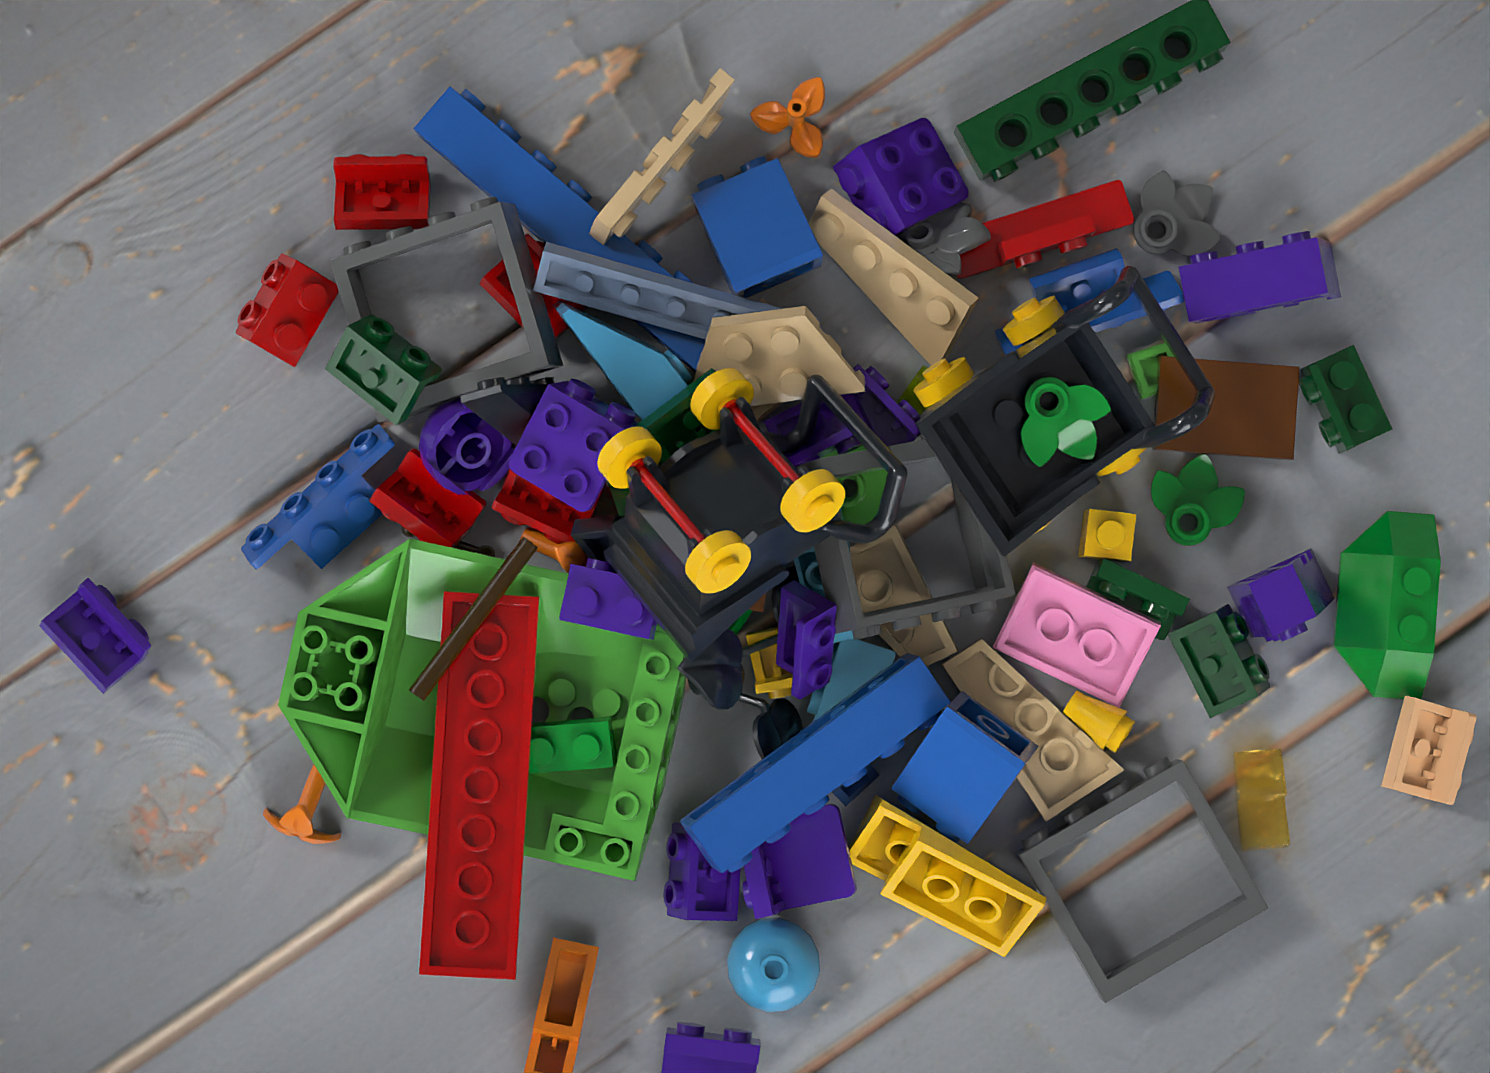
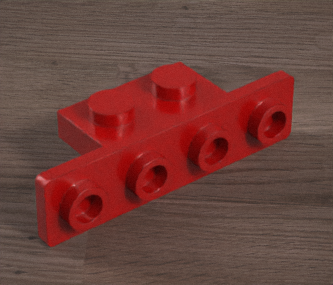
(1049, 226)

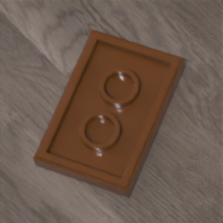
(1250, 410)

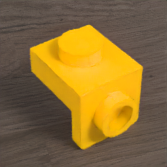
(768, 675)

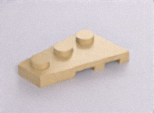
(889, 578)

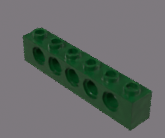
(1191, 23)

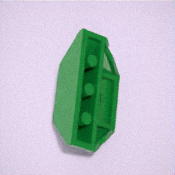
(1389, 604)

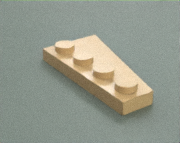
(902, 283)
(1066, 761)

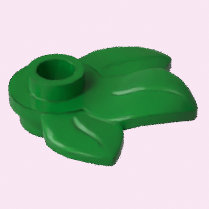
(1066, 425)
(1195, 494)

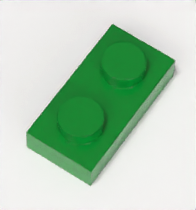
(572, 745)

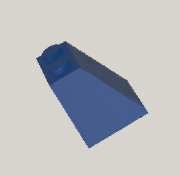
(756, 227)
(963, 768)

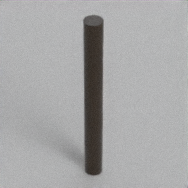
(473, 618)

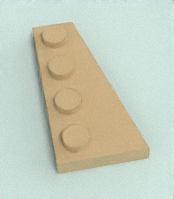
(667, 154)

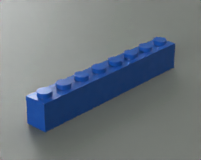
(544, 204)

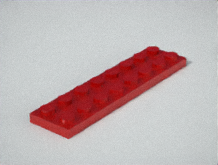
(480, 793)

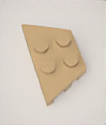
(777, 354)

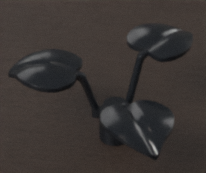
(720, 679)

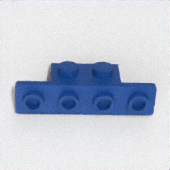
(1087, 280)
(329, 510)

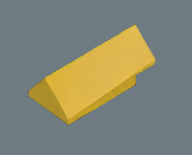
(942, 878)

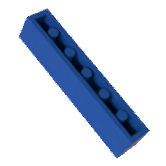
(815, 763)

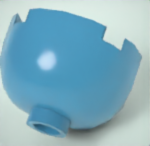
(773, 964)

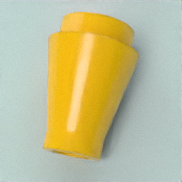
(1099, 720)

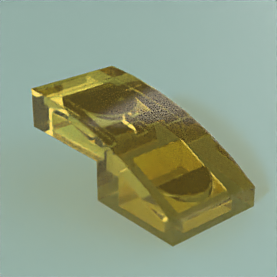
(1261, 799)

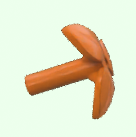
(806, 101)
(564, 553)
(298, 819)

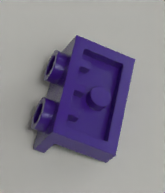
(694, 886)

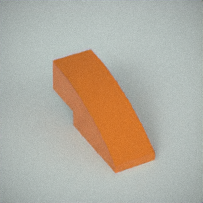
(561, 1007)

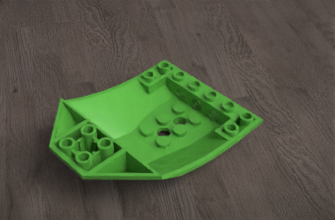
(375, 738)

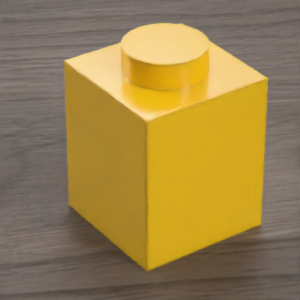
(1107, 535)

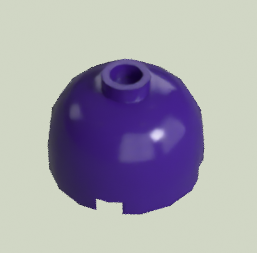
(463, 449)

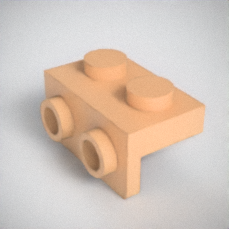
(1429, 750)

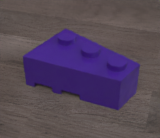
(1259, 278)
(1282, 597)

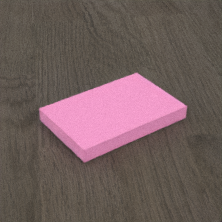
(1076, 635)

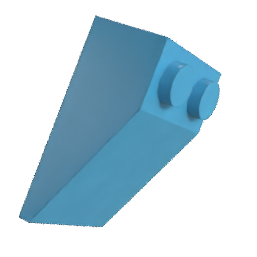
(632, 366)

